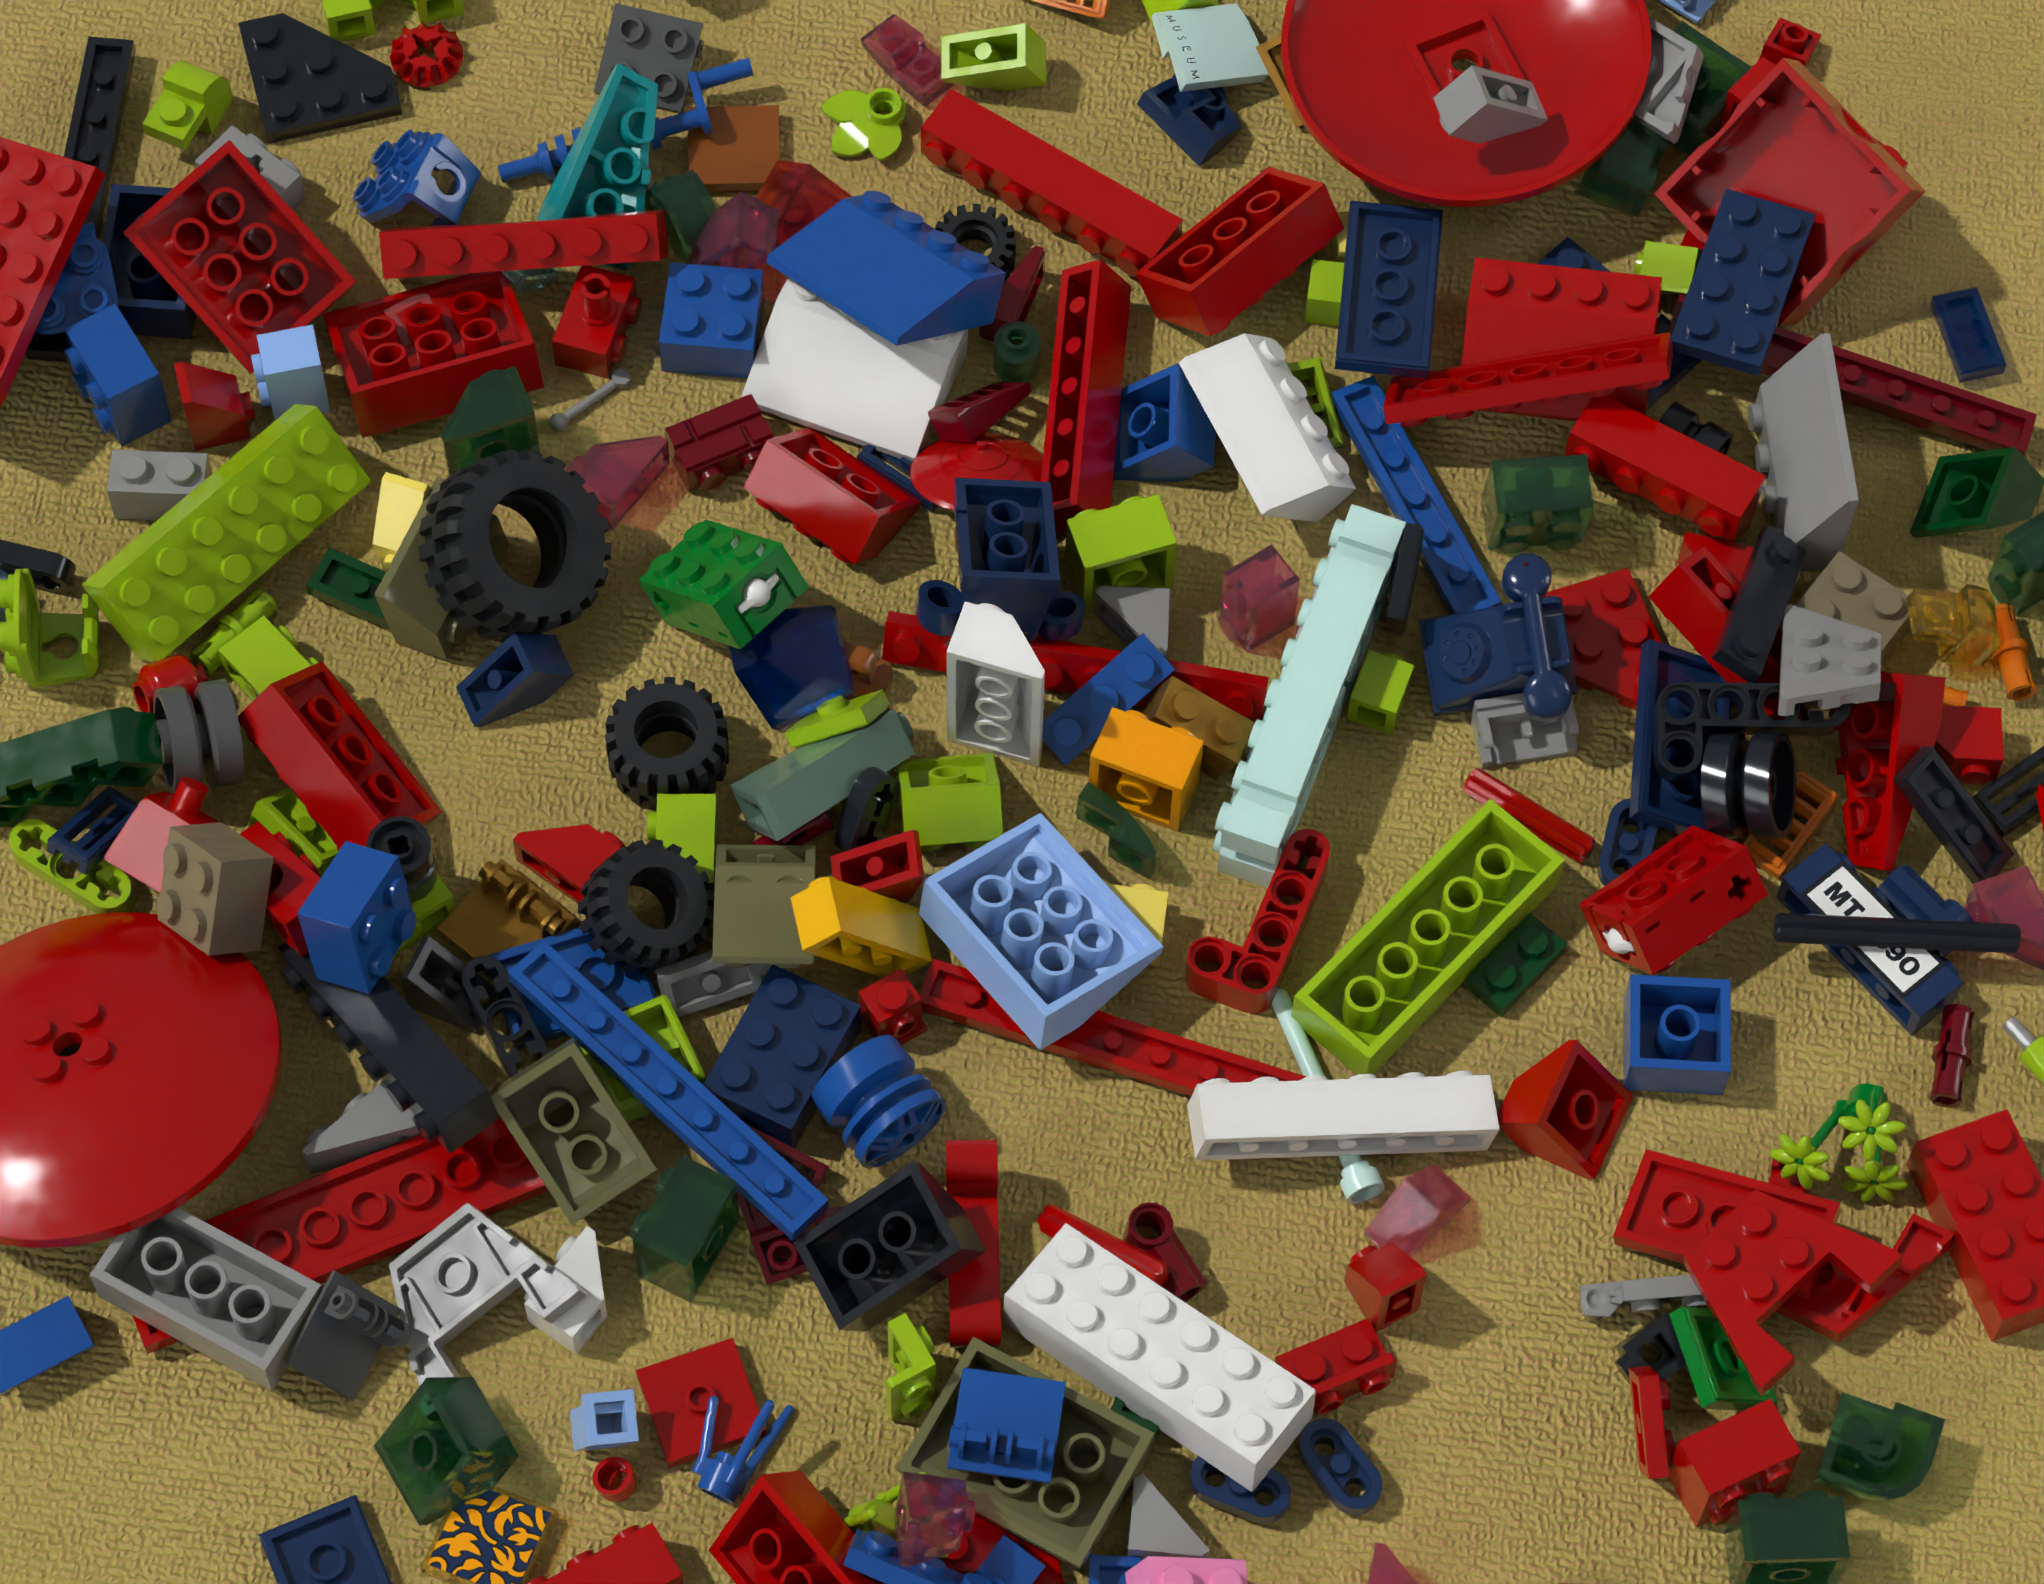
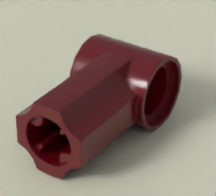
(1184, 1277)

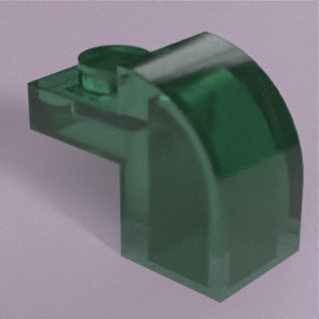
(686, 209)

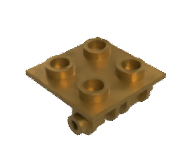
(503, 913)

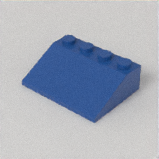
(891, 270)

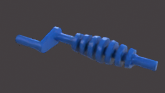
(545, 160)

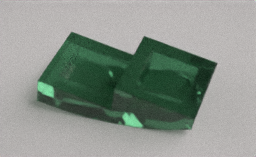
(1127, 839)

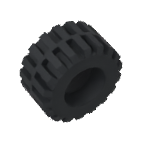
(659, 710)
(671, 881)

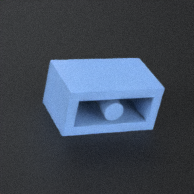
(290, 370)

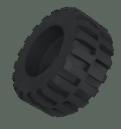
(564, 524)

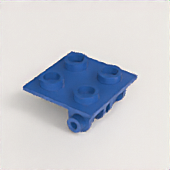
(1006, 1425)

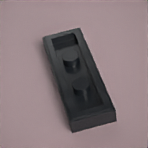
(1952, 815)

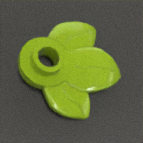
(862, 127)

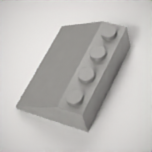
(1806, 454)

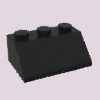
(888, 1248)

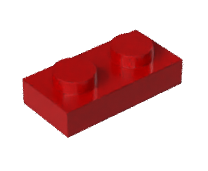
(1649, 1400)

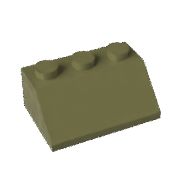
(408, 601)

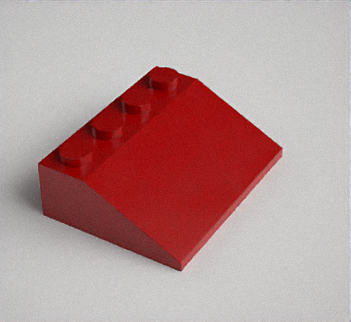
(239, 254)
(1549, 308)
(426, 380)

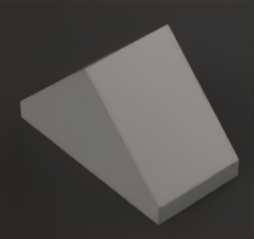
(1135, 611)
(1158, 1528)

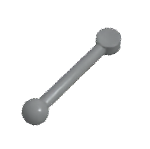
(620, 380)

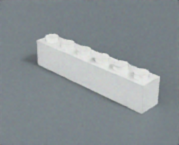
(1342, 1116)

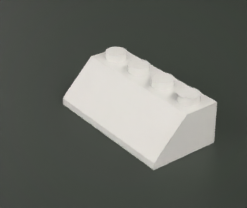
(1269, 428)
(994, 686)

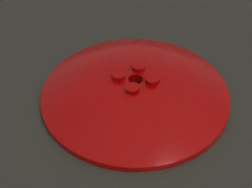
(1371, 70)
(154, 1100)

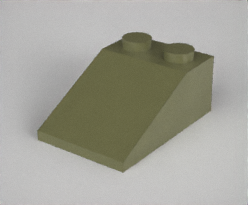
(572, 1131)

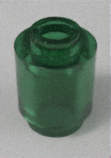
(1017, 352)

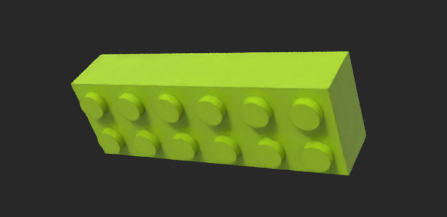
(226, 532)
(1427, 939)

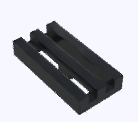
(1995, 813)

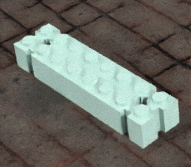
(1309, 695)

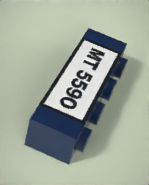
(1903, 980)

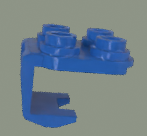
(405, 176)
(83, 286)

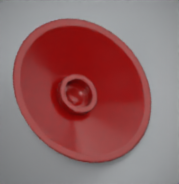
(986, 458)

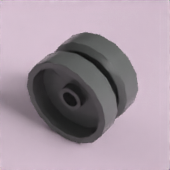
(199, 734)

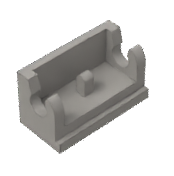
(1510, 736)

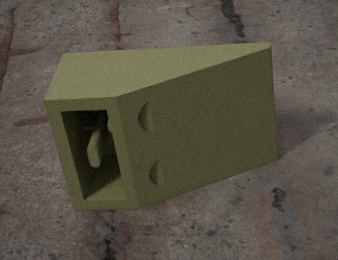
(754, 904)

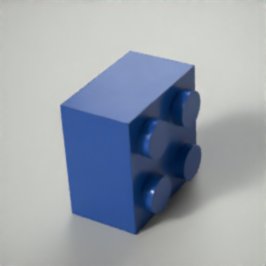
(711, 320)
(116, 375)
(357, 917)
(1676, 1034)

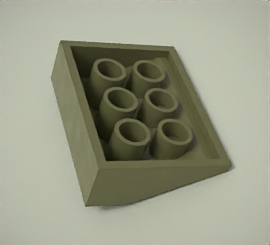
(1091, 1472)

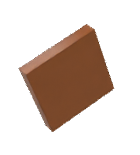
(739, 149)

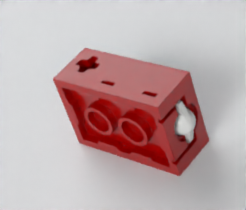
(1673, 900)

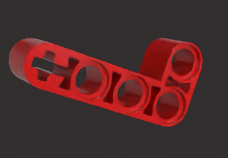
(1272, 920)
(976, 1286)

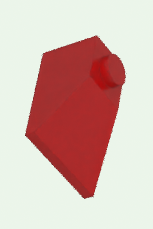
(1565, 1110)

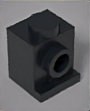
(1662, 1335)

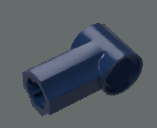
(1915, 899)

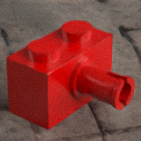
(596, 321)

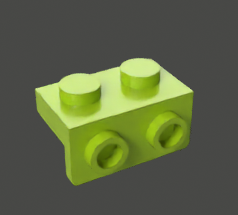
(914, 1385)

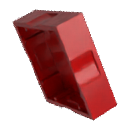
(1806, 153)

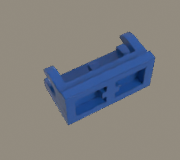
(41, 1343)

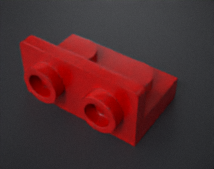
(1341, 1365)

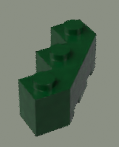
(72, 758)

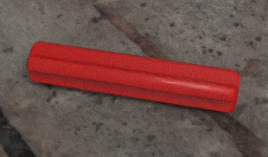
(1532, 815)
(1055, 1217)

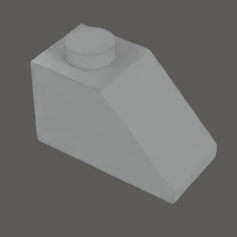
(1488, 106)

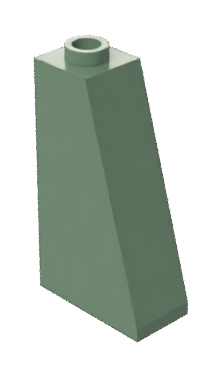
(819, 775)

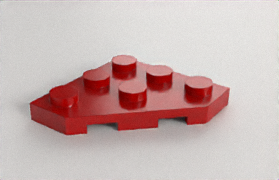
(1606, 633)

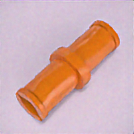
(2013, 656)

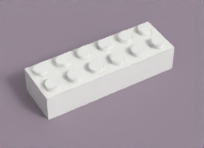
(1159, 1357)

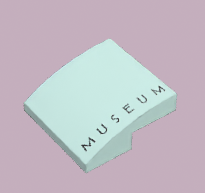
(1209, 46)

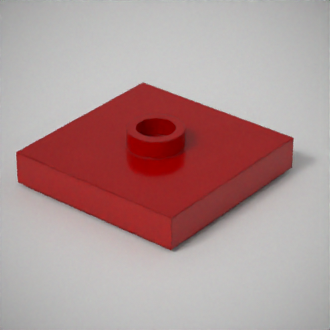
(679, 1397)

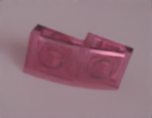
(906, 59)

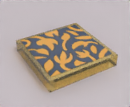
(490, 1540)

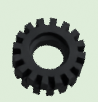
(986, 228)

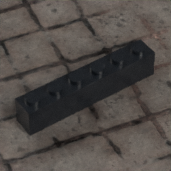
(401, 1051)

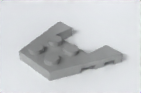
(460, 1276)

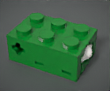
(722, 583)

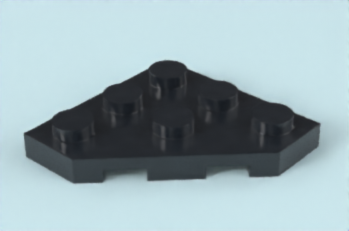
(312, 80)

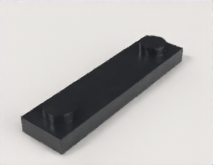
(1759, 604)

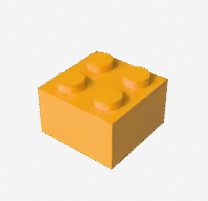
(1147, 767)

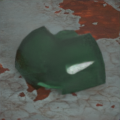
(1877, 1449)

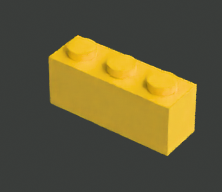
(860, 928)

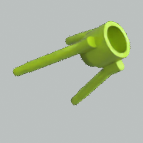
(876, 1514)

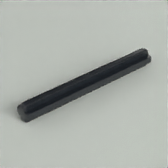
(1896, 933)

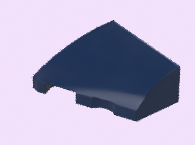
(1193, 119)

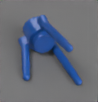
(728, 1474)

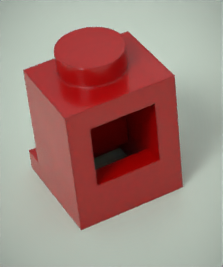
(892, 1008)

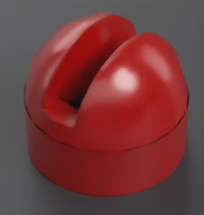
(608, 1476)

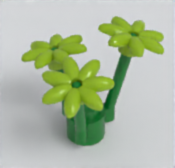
(1866, 1117)

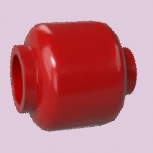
(165, 673)

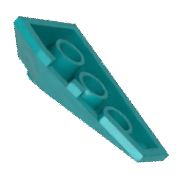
(610, 155)

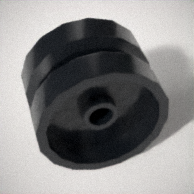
(1748, 784)

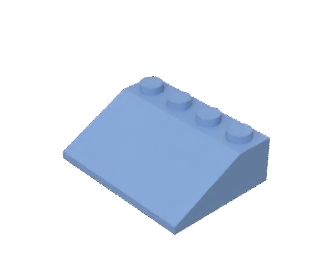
(1037, 929)

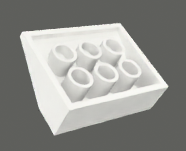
(848, 379)

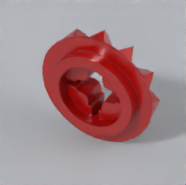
(422, 70)

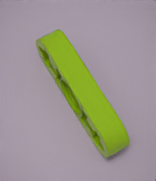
(78, 888)

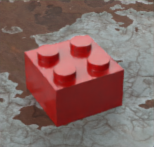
(1731, 1461)

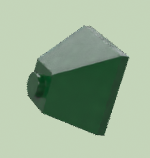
(1978, 493)

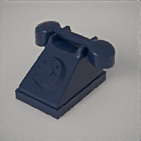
(1004, 561)
(1503, 648)

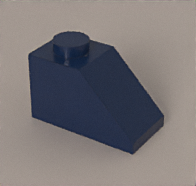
(514, 677)

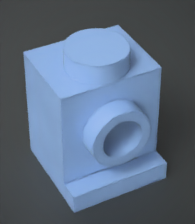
(604, 1421)

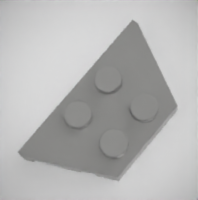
(1669, 83)
(1826, 661)

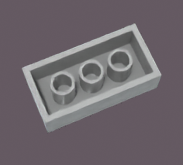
(209, 1293)

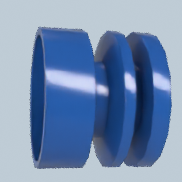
(878, 1101)

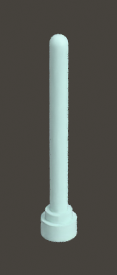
(1359, 1178)

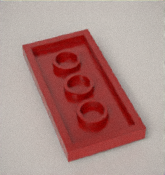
(1682, 1201)

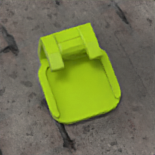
(29, 630)

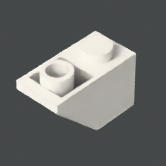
(581, 1263)

